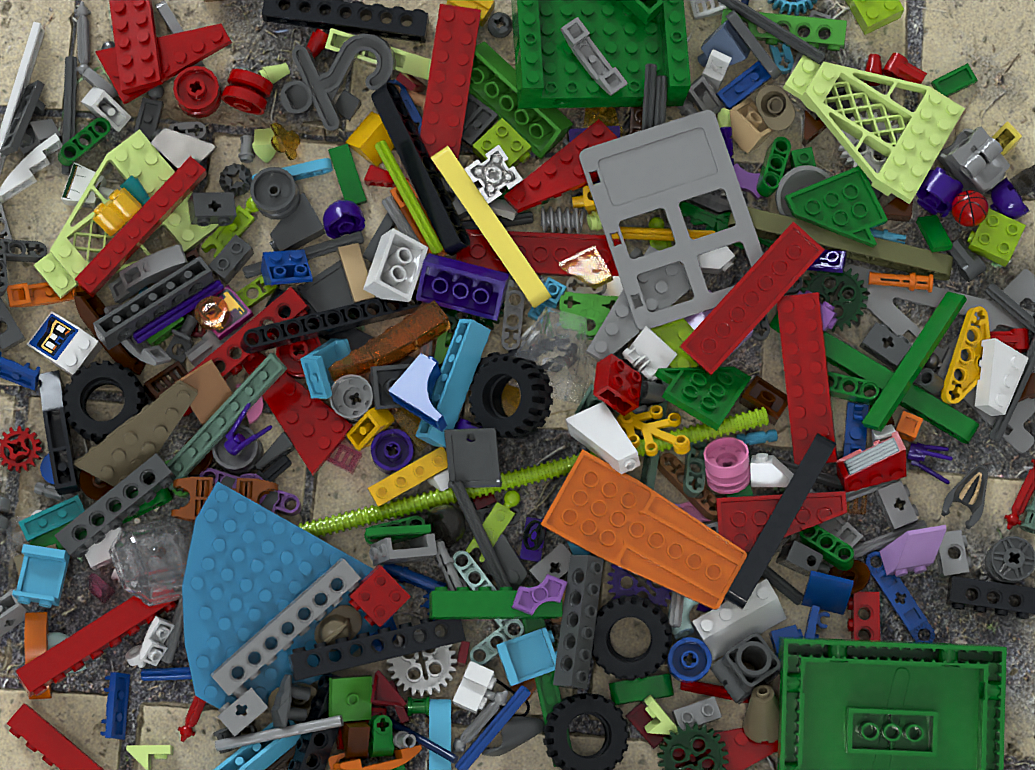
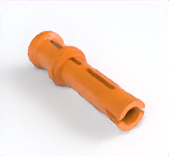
(874, 278)

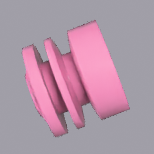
(727, 465)

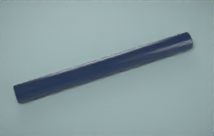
(426, 742)

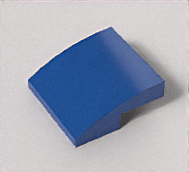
(827, 592)

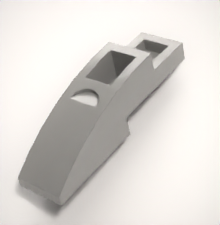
(147, 271)

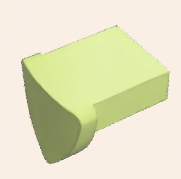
(262, 144)

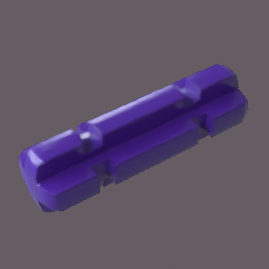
(727, 133)

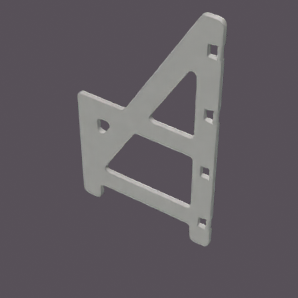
(1021, 288)

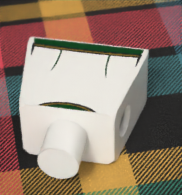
(77, 183)

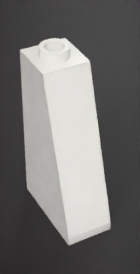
(604, 437)

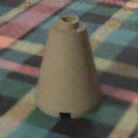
(762, 715)

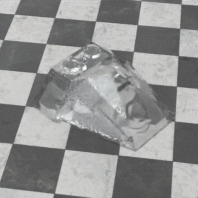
(559, 347)

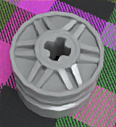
(344, 393)

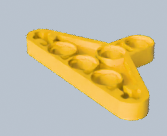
(968, 368)

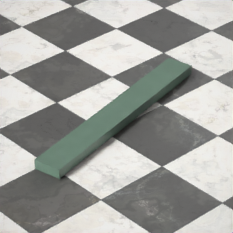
(225, 417)

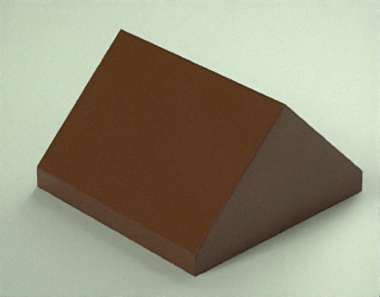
(765, 395)

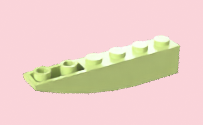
(405, 61)

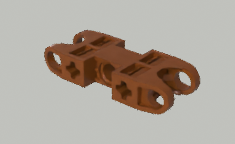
(200, 488)

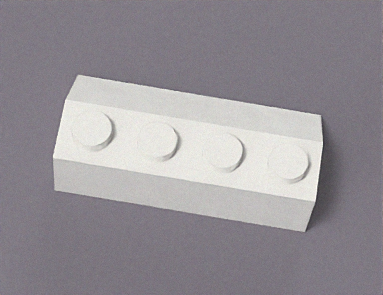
(730, 624)

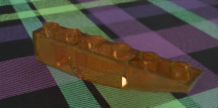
(395, 342)

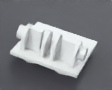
(649, 354)

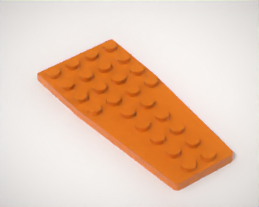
(642, 532)

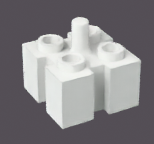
(493, 174)
(475, 688)

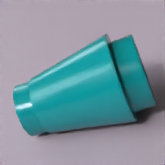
(136, 189)

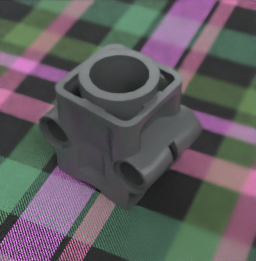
(736, 677)

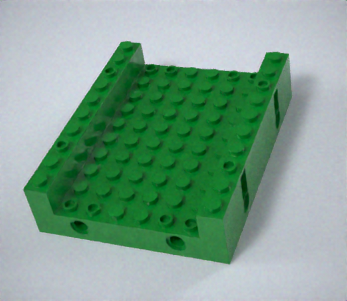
(553, 76)
(890, 705)

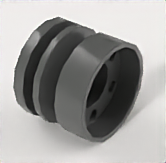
(998, 564)

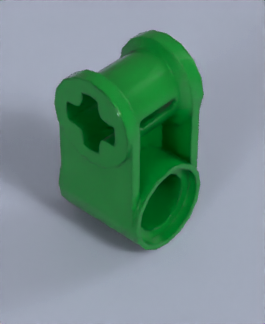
(380, 738)

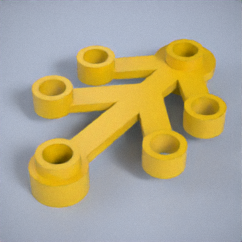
(632, 421)

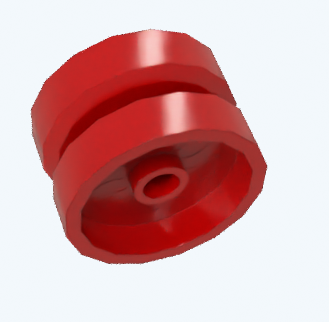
(197, 91)
(247, 91)
(289, 356)

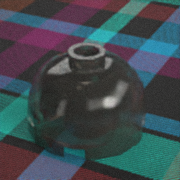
(446, 523)

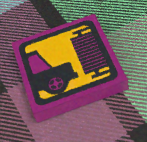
(238, 312)

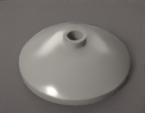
(795, 180)

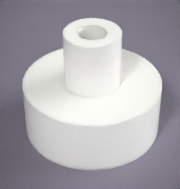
(132, 657)

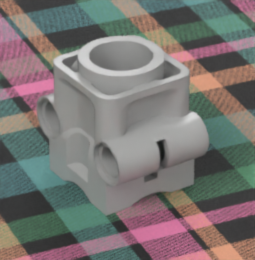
(974, 160)

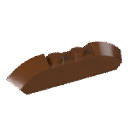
(91, 310)

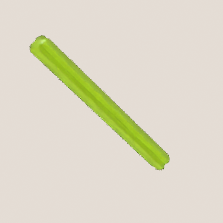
(408, 197)

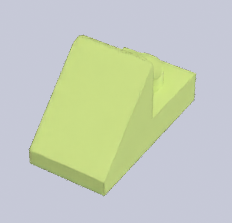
(661, 721)
(143, 753)

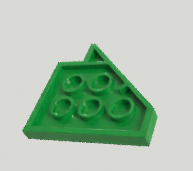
(841, 205)
(704, 395)

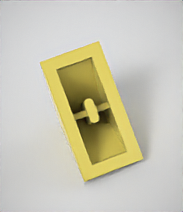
(1007, 137)

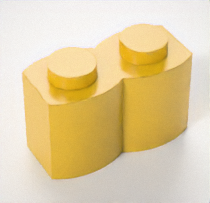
(116, 211)

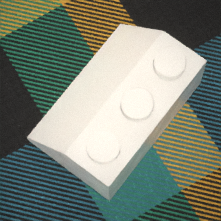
(395, 267)

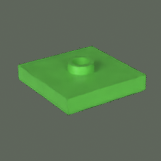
(350, 697)

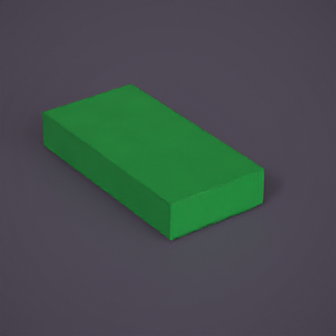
(955, 81)
(934, 233)

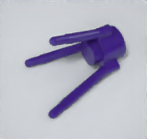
(238, 442)
(918, 453)

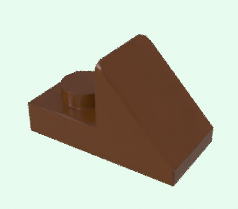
(811, 128)

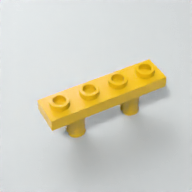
(409, 476)

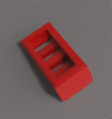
(379, 177)

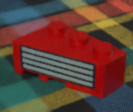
(874, 465)

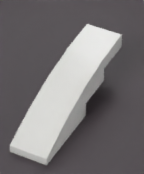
(22, 175)

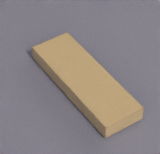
(355, 271)

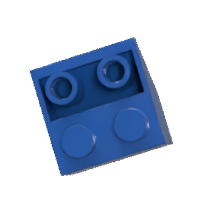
(285, 267)

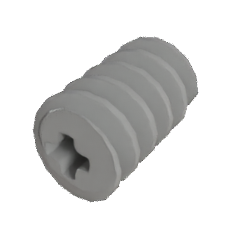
(561, 220)

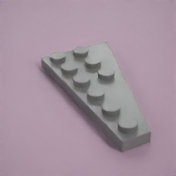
(660, 290)

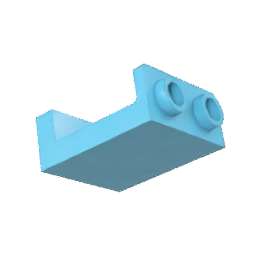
(317, 363)
(41, 575)
(528, 656)

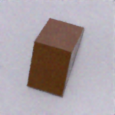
(898, 210)
(355, 739)

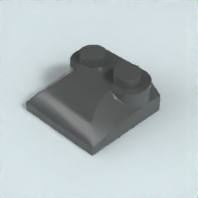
(382, 379)

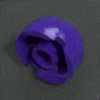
(1007, 200)
(343, 218)

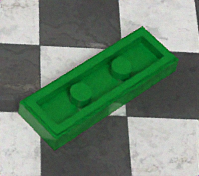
(347, 174)
(398, 531)

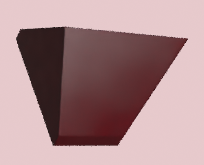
(384, 693)

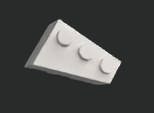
(999, 376)

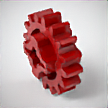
(21, 441)

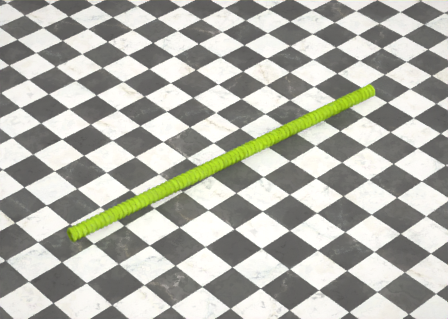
(515, 478)

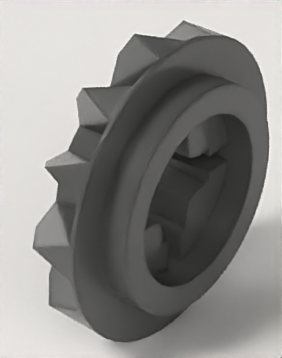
(238, 188)

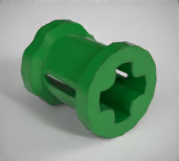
(418, 706)

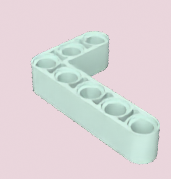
(503, 624)

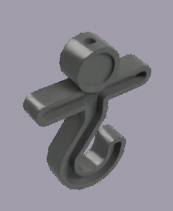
(321, 88)

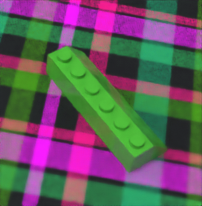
(495, 86)

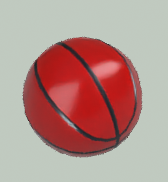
(969, 208)

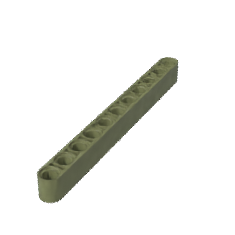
(884, 254)

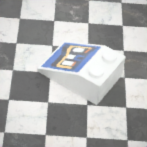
(64, 344)

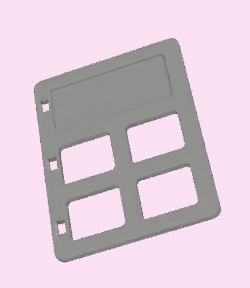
(658, 172)

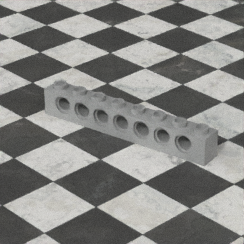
(223, 673)

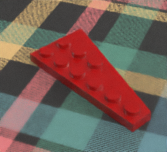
(175, 54)
(560, 172)
(306, 420)
(744, 517)

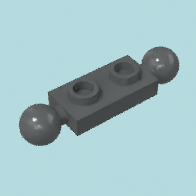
(150, 112)

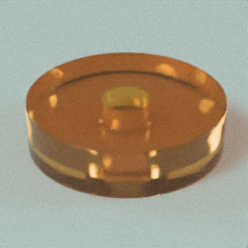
(213, 321)

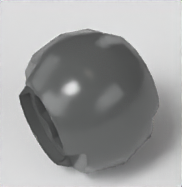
(504, 30)

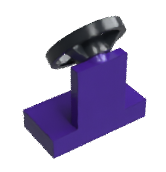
(532, 540)

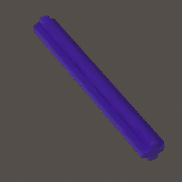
(176, 312)

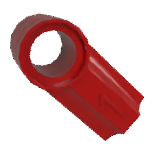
(899, 68)
(1015, 338)

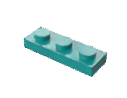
(51, 518)

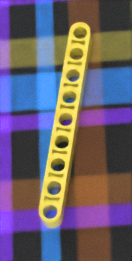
(491, 227)

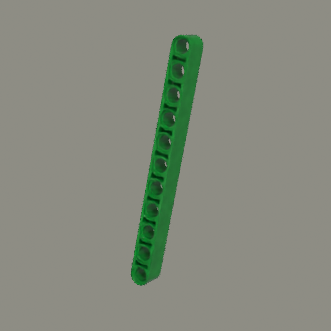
(915, 400)

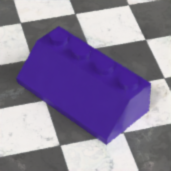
(462, 286)

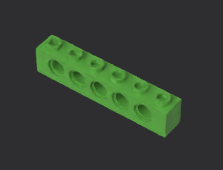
(795, 23)

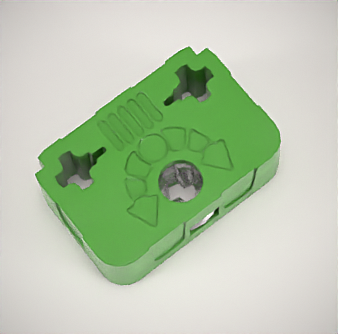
(591, 306)

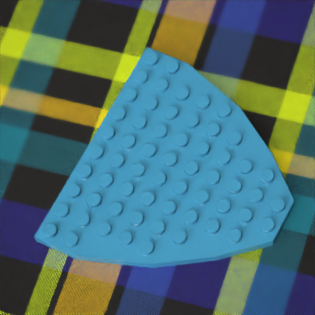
(240, 576)

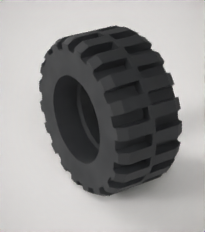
(92, 378)
(534, 396)
(659, 629)
(614, 727)

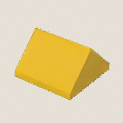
(367, 135)

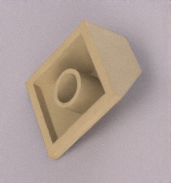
(748, 126)

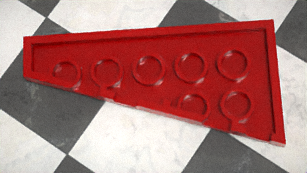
(741, 750)

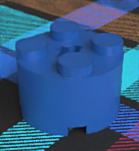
(699, 653)

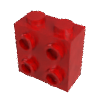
(617, 384)
(378, 596)

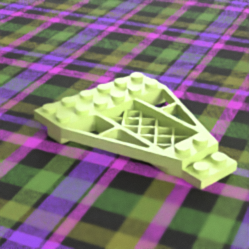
(919, 140)
(143, 161)

